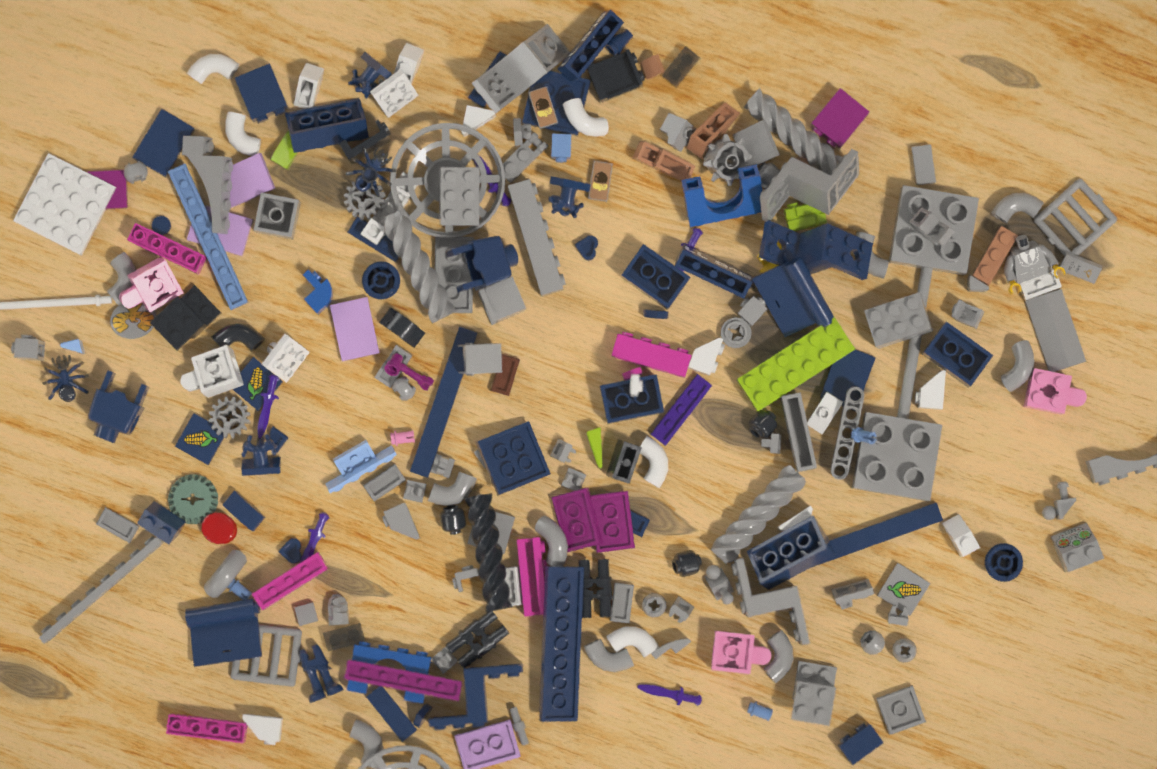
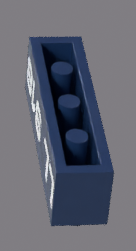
(590, 45)
(713, 271)

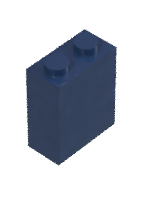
(261, 93)

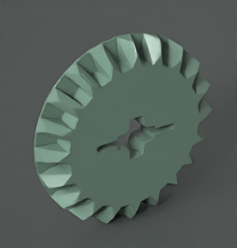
(201, 488)

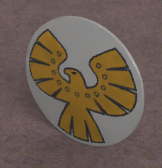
(132, 322)

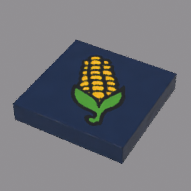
(255, 382)
(200, 439)

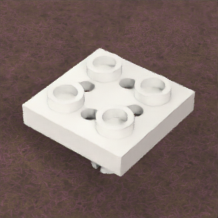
(394, 93)
(285, 357)

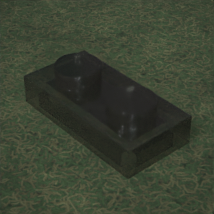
(681, 67)
(344, 637)

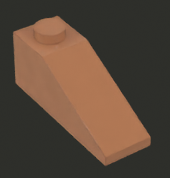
(712, 129)

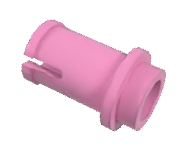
(402, 437)

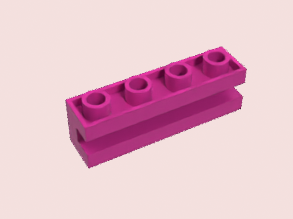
(167, 248)
(650, 355)
(532, 574)
(290, 581)
(207, 728)

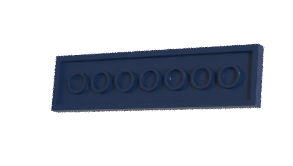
(561, 644)

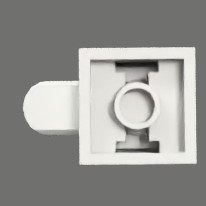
(214, 372)

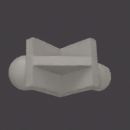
(1061, 506)
(719, 584)

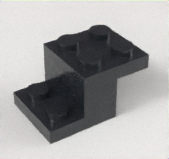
(185, 318)

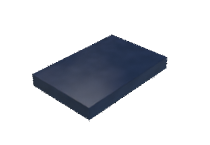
(163, 143)
(848, 372)

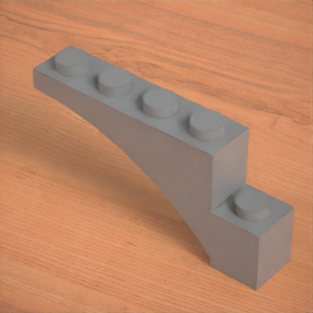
(216, 176)

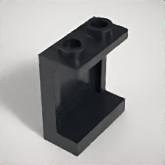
(615, 76)
(370, 144)

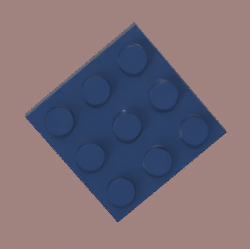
(560, 91)
(513, 458)

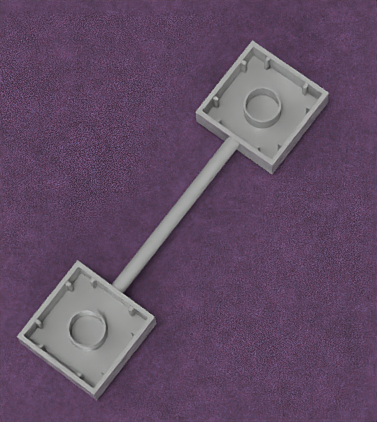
(907, 449)

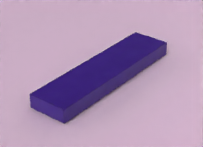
(681, 409)

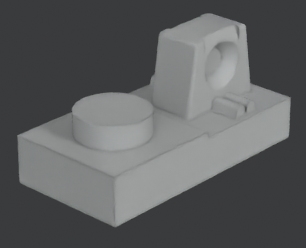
(845, 594)

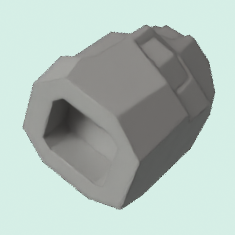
(338, 610)

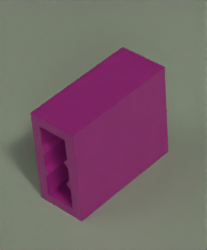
(839, 119)

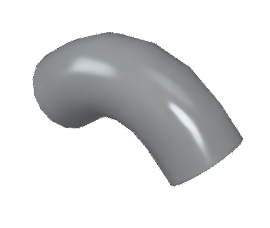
(1016, 202)
(877, 265)
(123, 266)
(1023, 366)
(453, 494)
(556, 540)
(225, 574)
(783, 656)
(608, 661)
(369, 738)

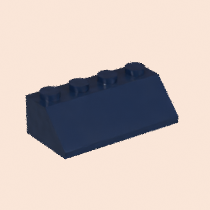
(326, 125)
(790, 553)

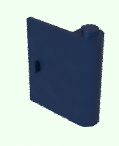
(793, 297)
(222, 629)

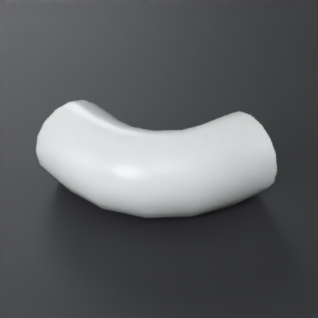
(212, 64)
(582, 121)
(237, 137)
(657, 461)
(633, 637)

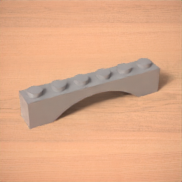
(1107, 467)

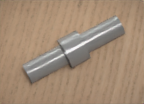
(519, 726)

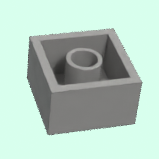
(277, 216)

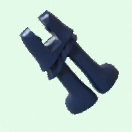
(318, 664)

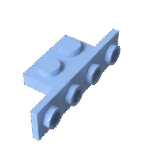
(356, 463)

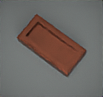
(503, 381)

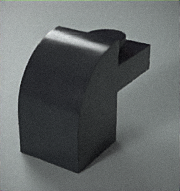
(402, 327)

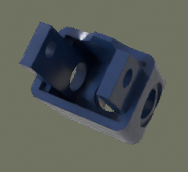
(487, 261)
(114, 411)

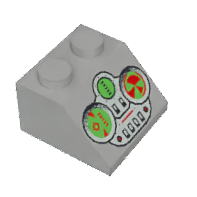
(1077, 547)

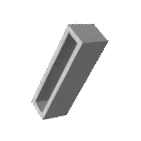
(798, 432)

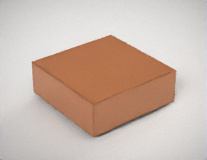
(652, 66)

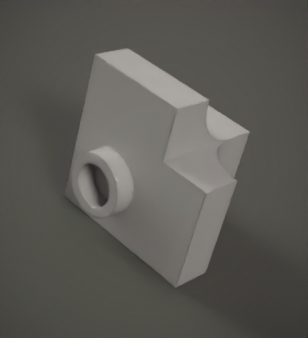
(678, 131)

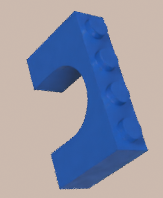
(744, 203)
(416, 663)

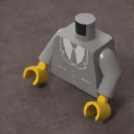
(1028, 262)

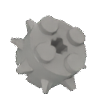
(717, 158)

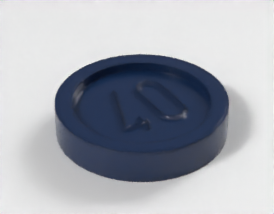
(161, 225)

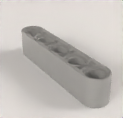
(847, 423)

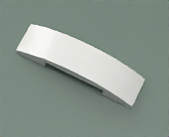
(374, 229)

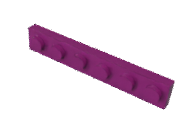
(403, 680)

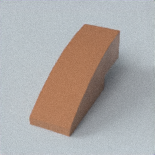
(663, 161)

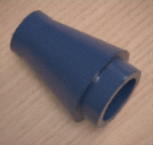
(619, 42)

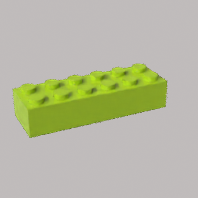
(795, 364)

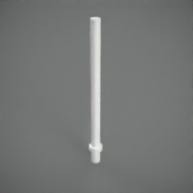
(98, 300)

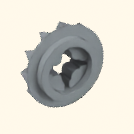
(745, 331)

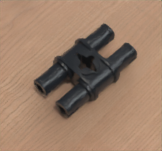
(603, 595)
(466, 637)

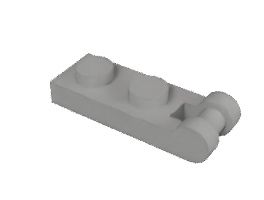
(523, 157)

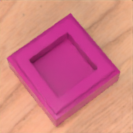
(627, 375)

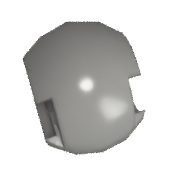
(135, 172)
(405, 390)
(649, 599)
(872, 642)
(897, 649)

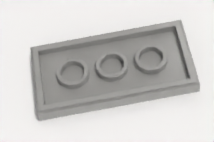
(453, 273)

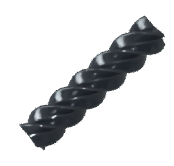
(488, 552)

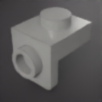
(967, 314)
(467, 572)

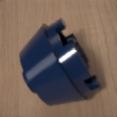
(381, 280)
(1003, 562)

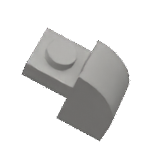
(931, 228)

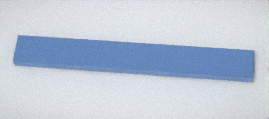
(209, 241)

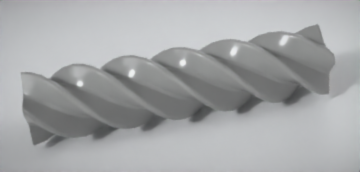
(793, 132)
(417, 265)
(754, 518)

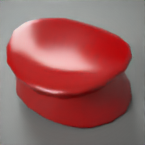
(219, 528)

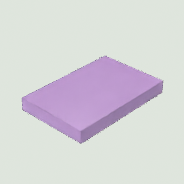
(249, 180)
(237, 235)
(354, 329)
(487, 745)

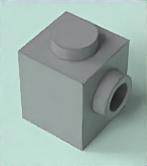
(752, 310)

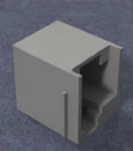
(502, 300)
(481, 358)

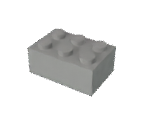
(459, 196)
(898, 320)

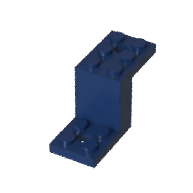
(818, 247)
(475, 696)

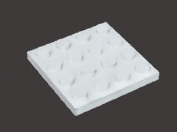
(64, 204)

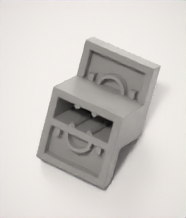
(813, 693)

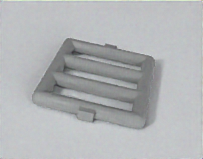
(1067, 195)
(272, 678)

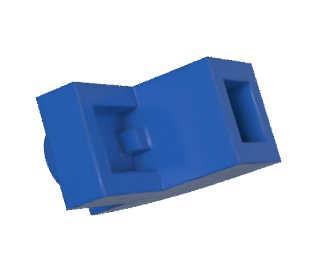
(322, 295)

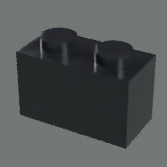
(623, 461)

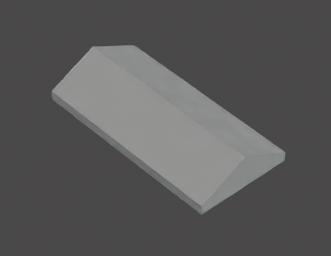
(1055, 331)

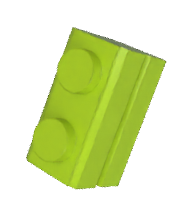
(803, 217)

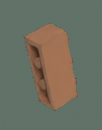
(994, 255)

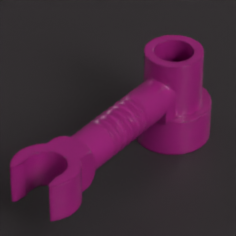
(395, 365)

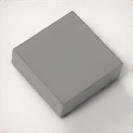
(306, 614)

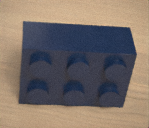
(655, 277)
(957, 354)
(621, 406)

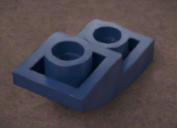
(243, 511)

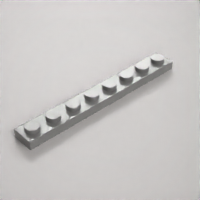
(95, 593)

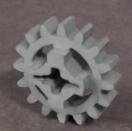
(372, 200)
(238, 419)

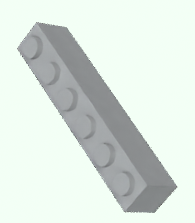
(536, 238)

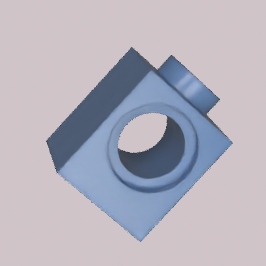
(561, 147)

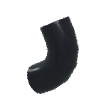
(239, 333)

